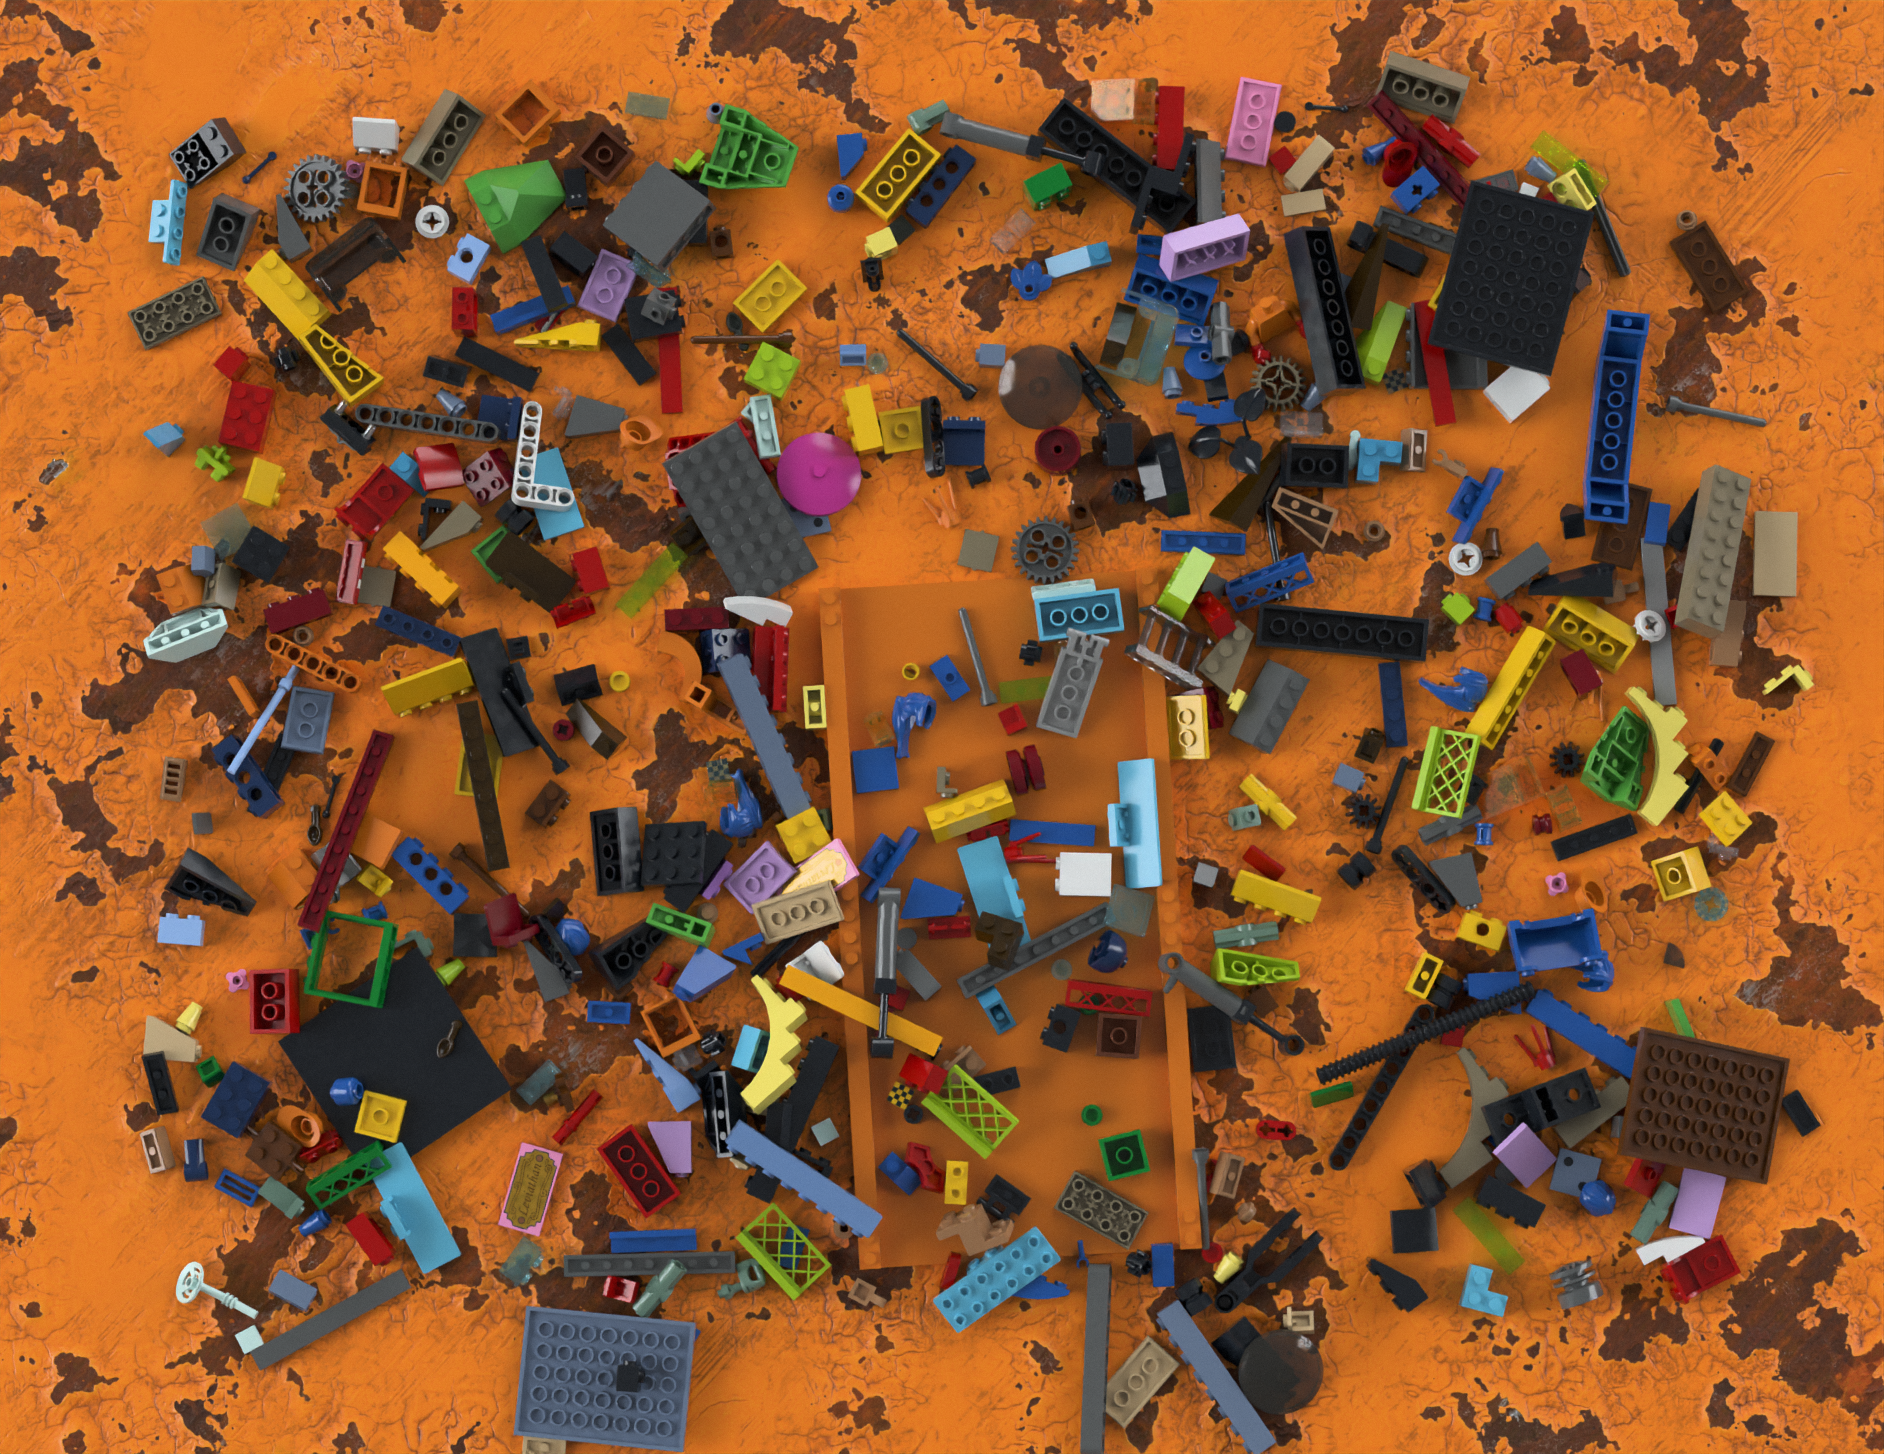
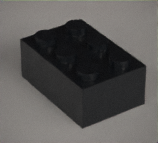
(1314, 466)
(1508, 1202)

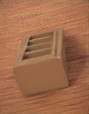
(181, 780)

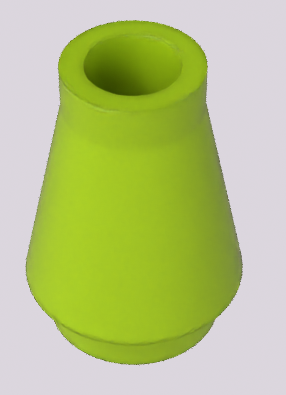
(449, 971)

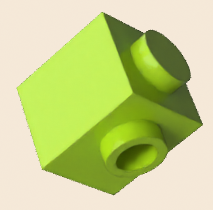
(1457, 607)

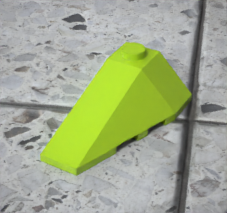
(1376, 344)
(1251, 969)

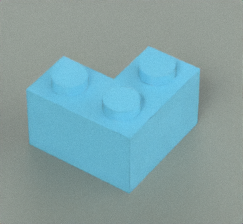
(1476, 1293)

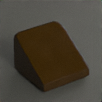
(556, 910)

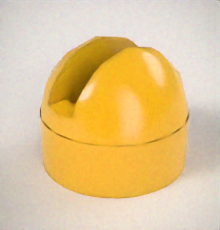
(908, 674)

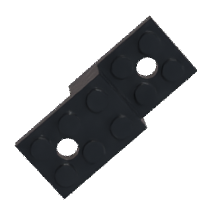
(1162, 184)
(1542, 1105)

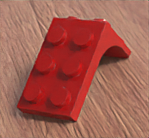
(374, 503)
(1699, 1269)

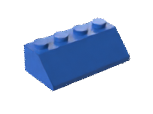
(1189, 295)

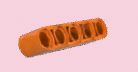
(303, 663)

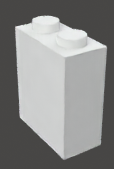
(1516, 391)
(1084, 874)

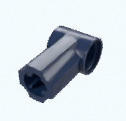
(195, 1167)

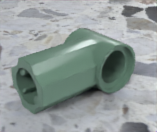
(924, 120)

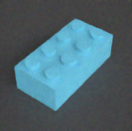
(1088, 612)

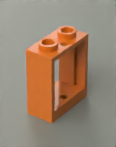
(553, 112)
(377, 210)
(652, 1007)

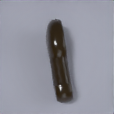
(315, 831)
(446, 1044)

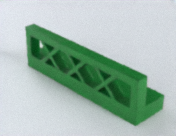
(345, 1167)

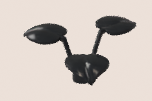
(1246, 453)

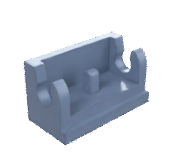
(292, 1290)

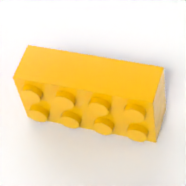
(898, 175)

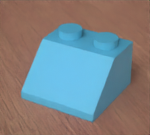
(751, 1049)

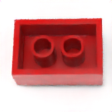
(247, 417)
(274, 1001)

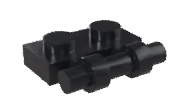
(1007, 1195)

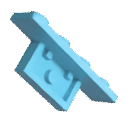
(168, 222)

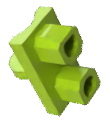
(217, 458)

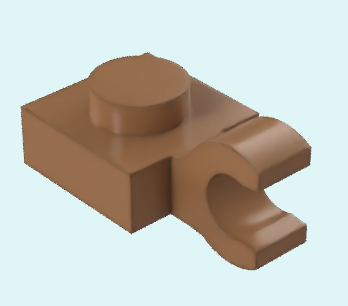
(1453, 467)
(1620, 591)
(864, 1293)

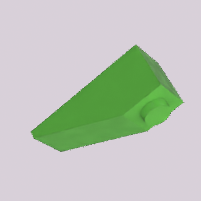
(681, 925)

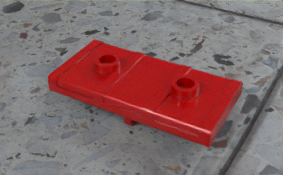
(1644, 1176)

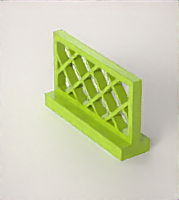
(1431, 766)
(962, 1126)
(768, 1262)

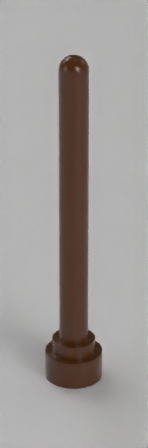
(783, 339)
(461, 855)

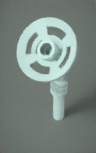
(196, 1285)

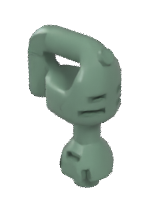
(746, 1283)

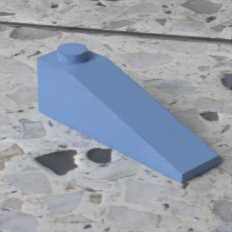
(675, 1085)

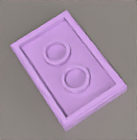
(607, 286)
(759, 876)
(1524, 1155)
(1697, 1202)

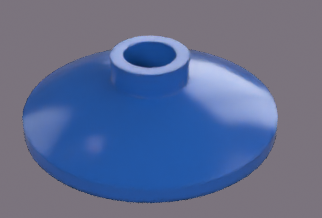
(1201, 368)

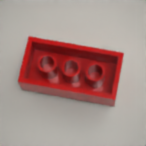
(639, 1171)

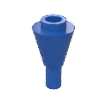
(1373, 154)

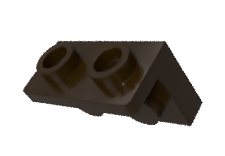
(689, 537)

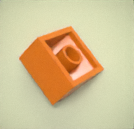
(181, 589)
(294, 877)

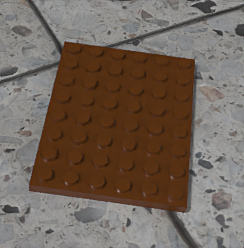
(1703, 1105)

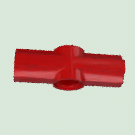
(1450, 141)

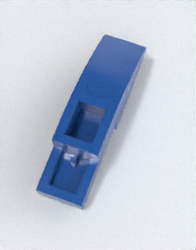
(1208, 415)
(1042, 1289)

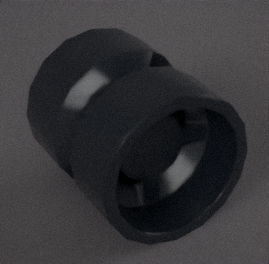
(514, 517)
(1356, 870)
(1444, 991)
(1193, 1296)

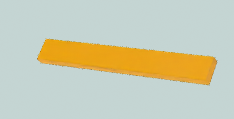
(859, 1009)

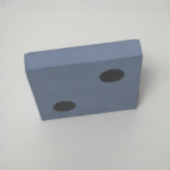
(807, 524)
(1573, 1172)

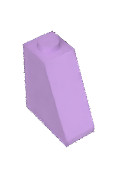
(674, 1144)

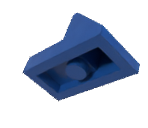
(739, 952)
(900, 1173)

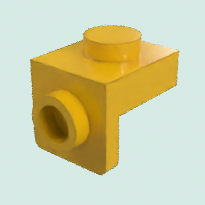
(375, 880)

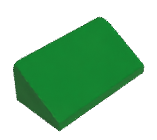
(1331, 1094)

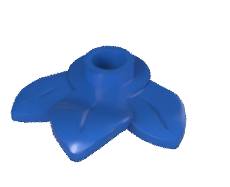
(1030, 277)

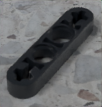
(931, 407)
(1421, 880)
(568, 968)

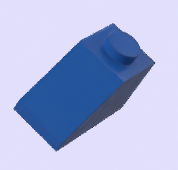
(850, 152)

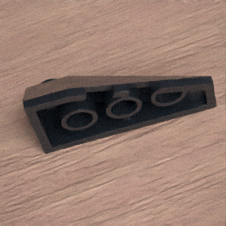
(1589, 580)
(1235, 1340)

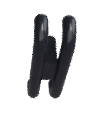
(1094, 381)

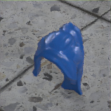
(1463, 697)
(908, 711)
(748, 815)
(1600, 976)

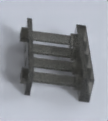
(1156, 660)

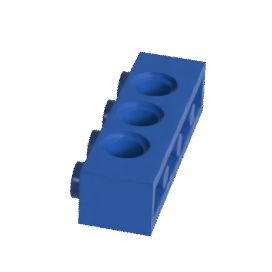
(403, 855)

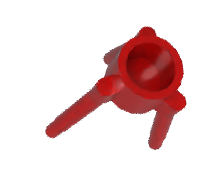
(1015, 854)
(1545, 1057)

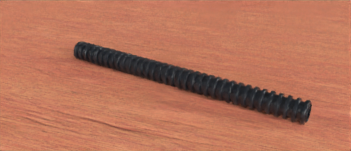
(1426, 1032)

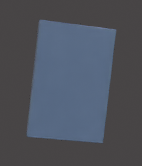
(308, 720)

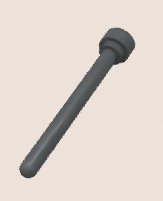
(1675, 404)
(987, 696)
(1200, 1157)

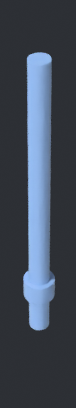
(284, 686)

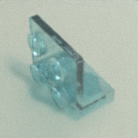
(521, 1261)

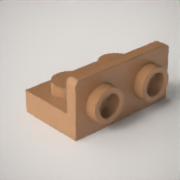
(967, 1060)

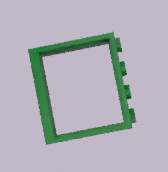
(383, 965)

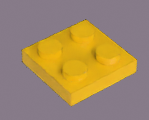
(901, 430)
(1725, 818)
(803, 834)
(380, 1116)

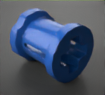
(1484, 609)
(1484, 833)
(376, 912)

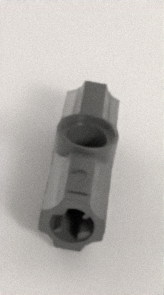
(1221, 333)
(1447, 826)

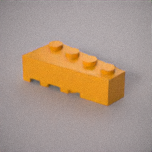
(422, 569)

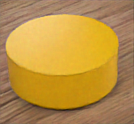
(619, 681)

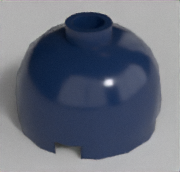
(1109, 954)

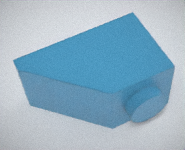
(408, 471)
(995, 1009)

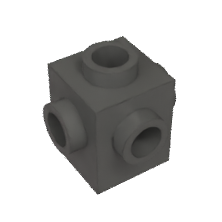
(659, 306)

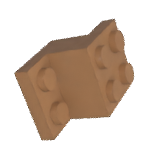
(975, 1229)

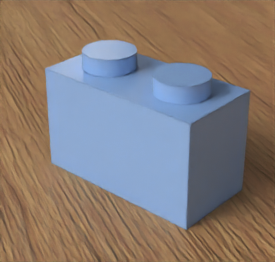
(181, 931)

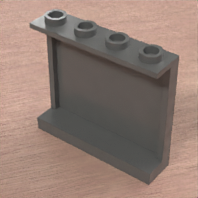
(659, 216)
(1463, 370)

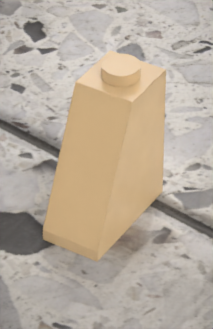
(1308, 164)
(174, 1043)

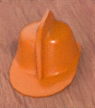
(639, 432)
(1591, 892)
(301, 1125)

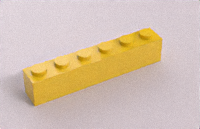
(1510, 686)

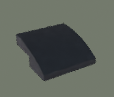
(1414, 1230)

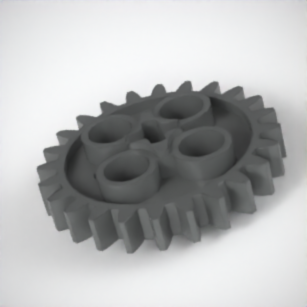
(333, 188)
(1039, 568)

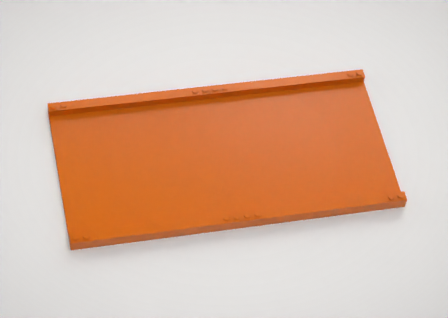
(865, 645)

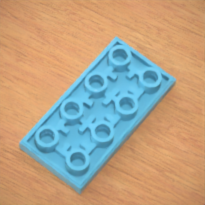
(551, 472)

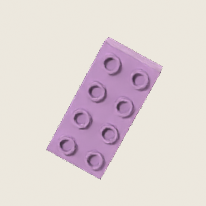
(1204, 247)

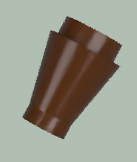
(1491, 547)

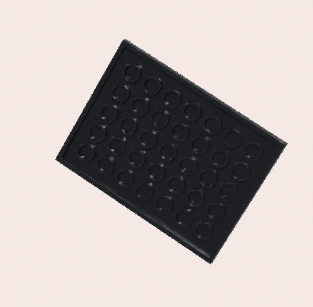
(1510, 278)

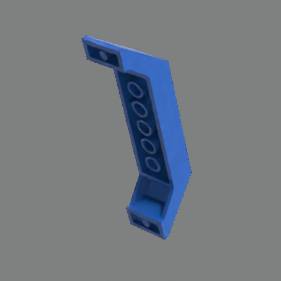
(1613, 416)

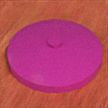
(818, 474)

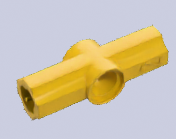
(1267, 802)

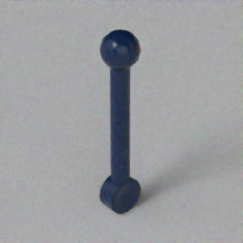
(271, 156)

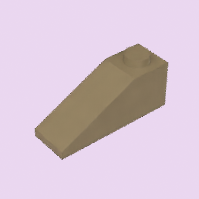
(456, 526)

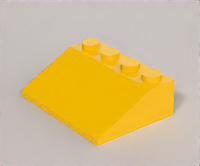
(429, 686)

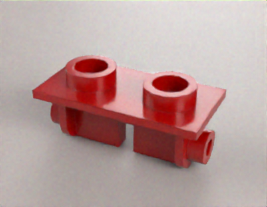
(581, 609)
(996, 829)
(949, 927)
(328, 1144)

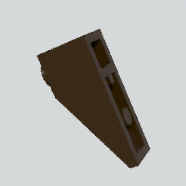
(1118, 334)
(595, 729)

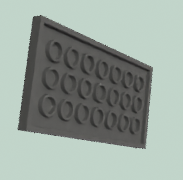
(740, 513)

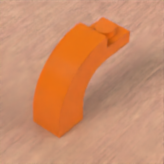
(678, 647)
(715, 707)

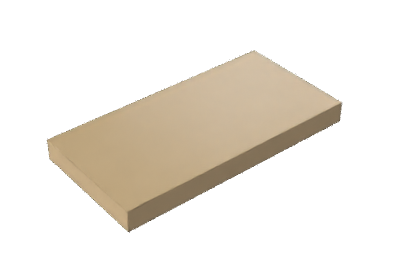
(1775, 554)
(798, 911)
(1138, 1380)

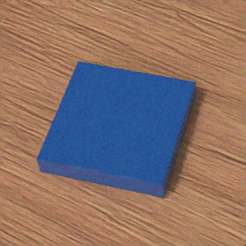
(875, 769)

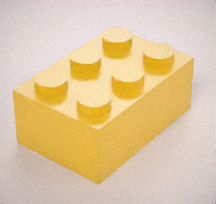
(862, 420)

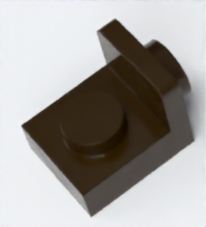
(1369, 745)

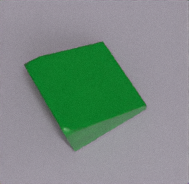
(210, 1072)

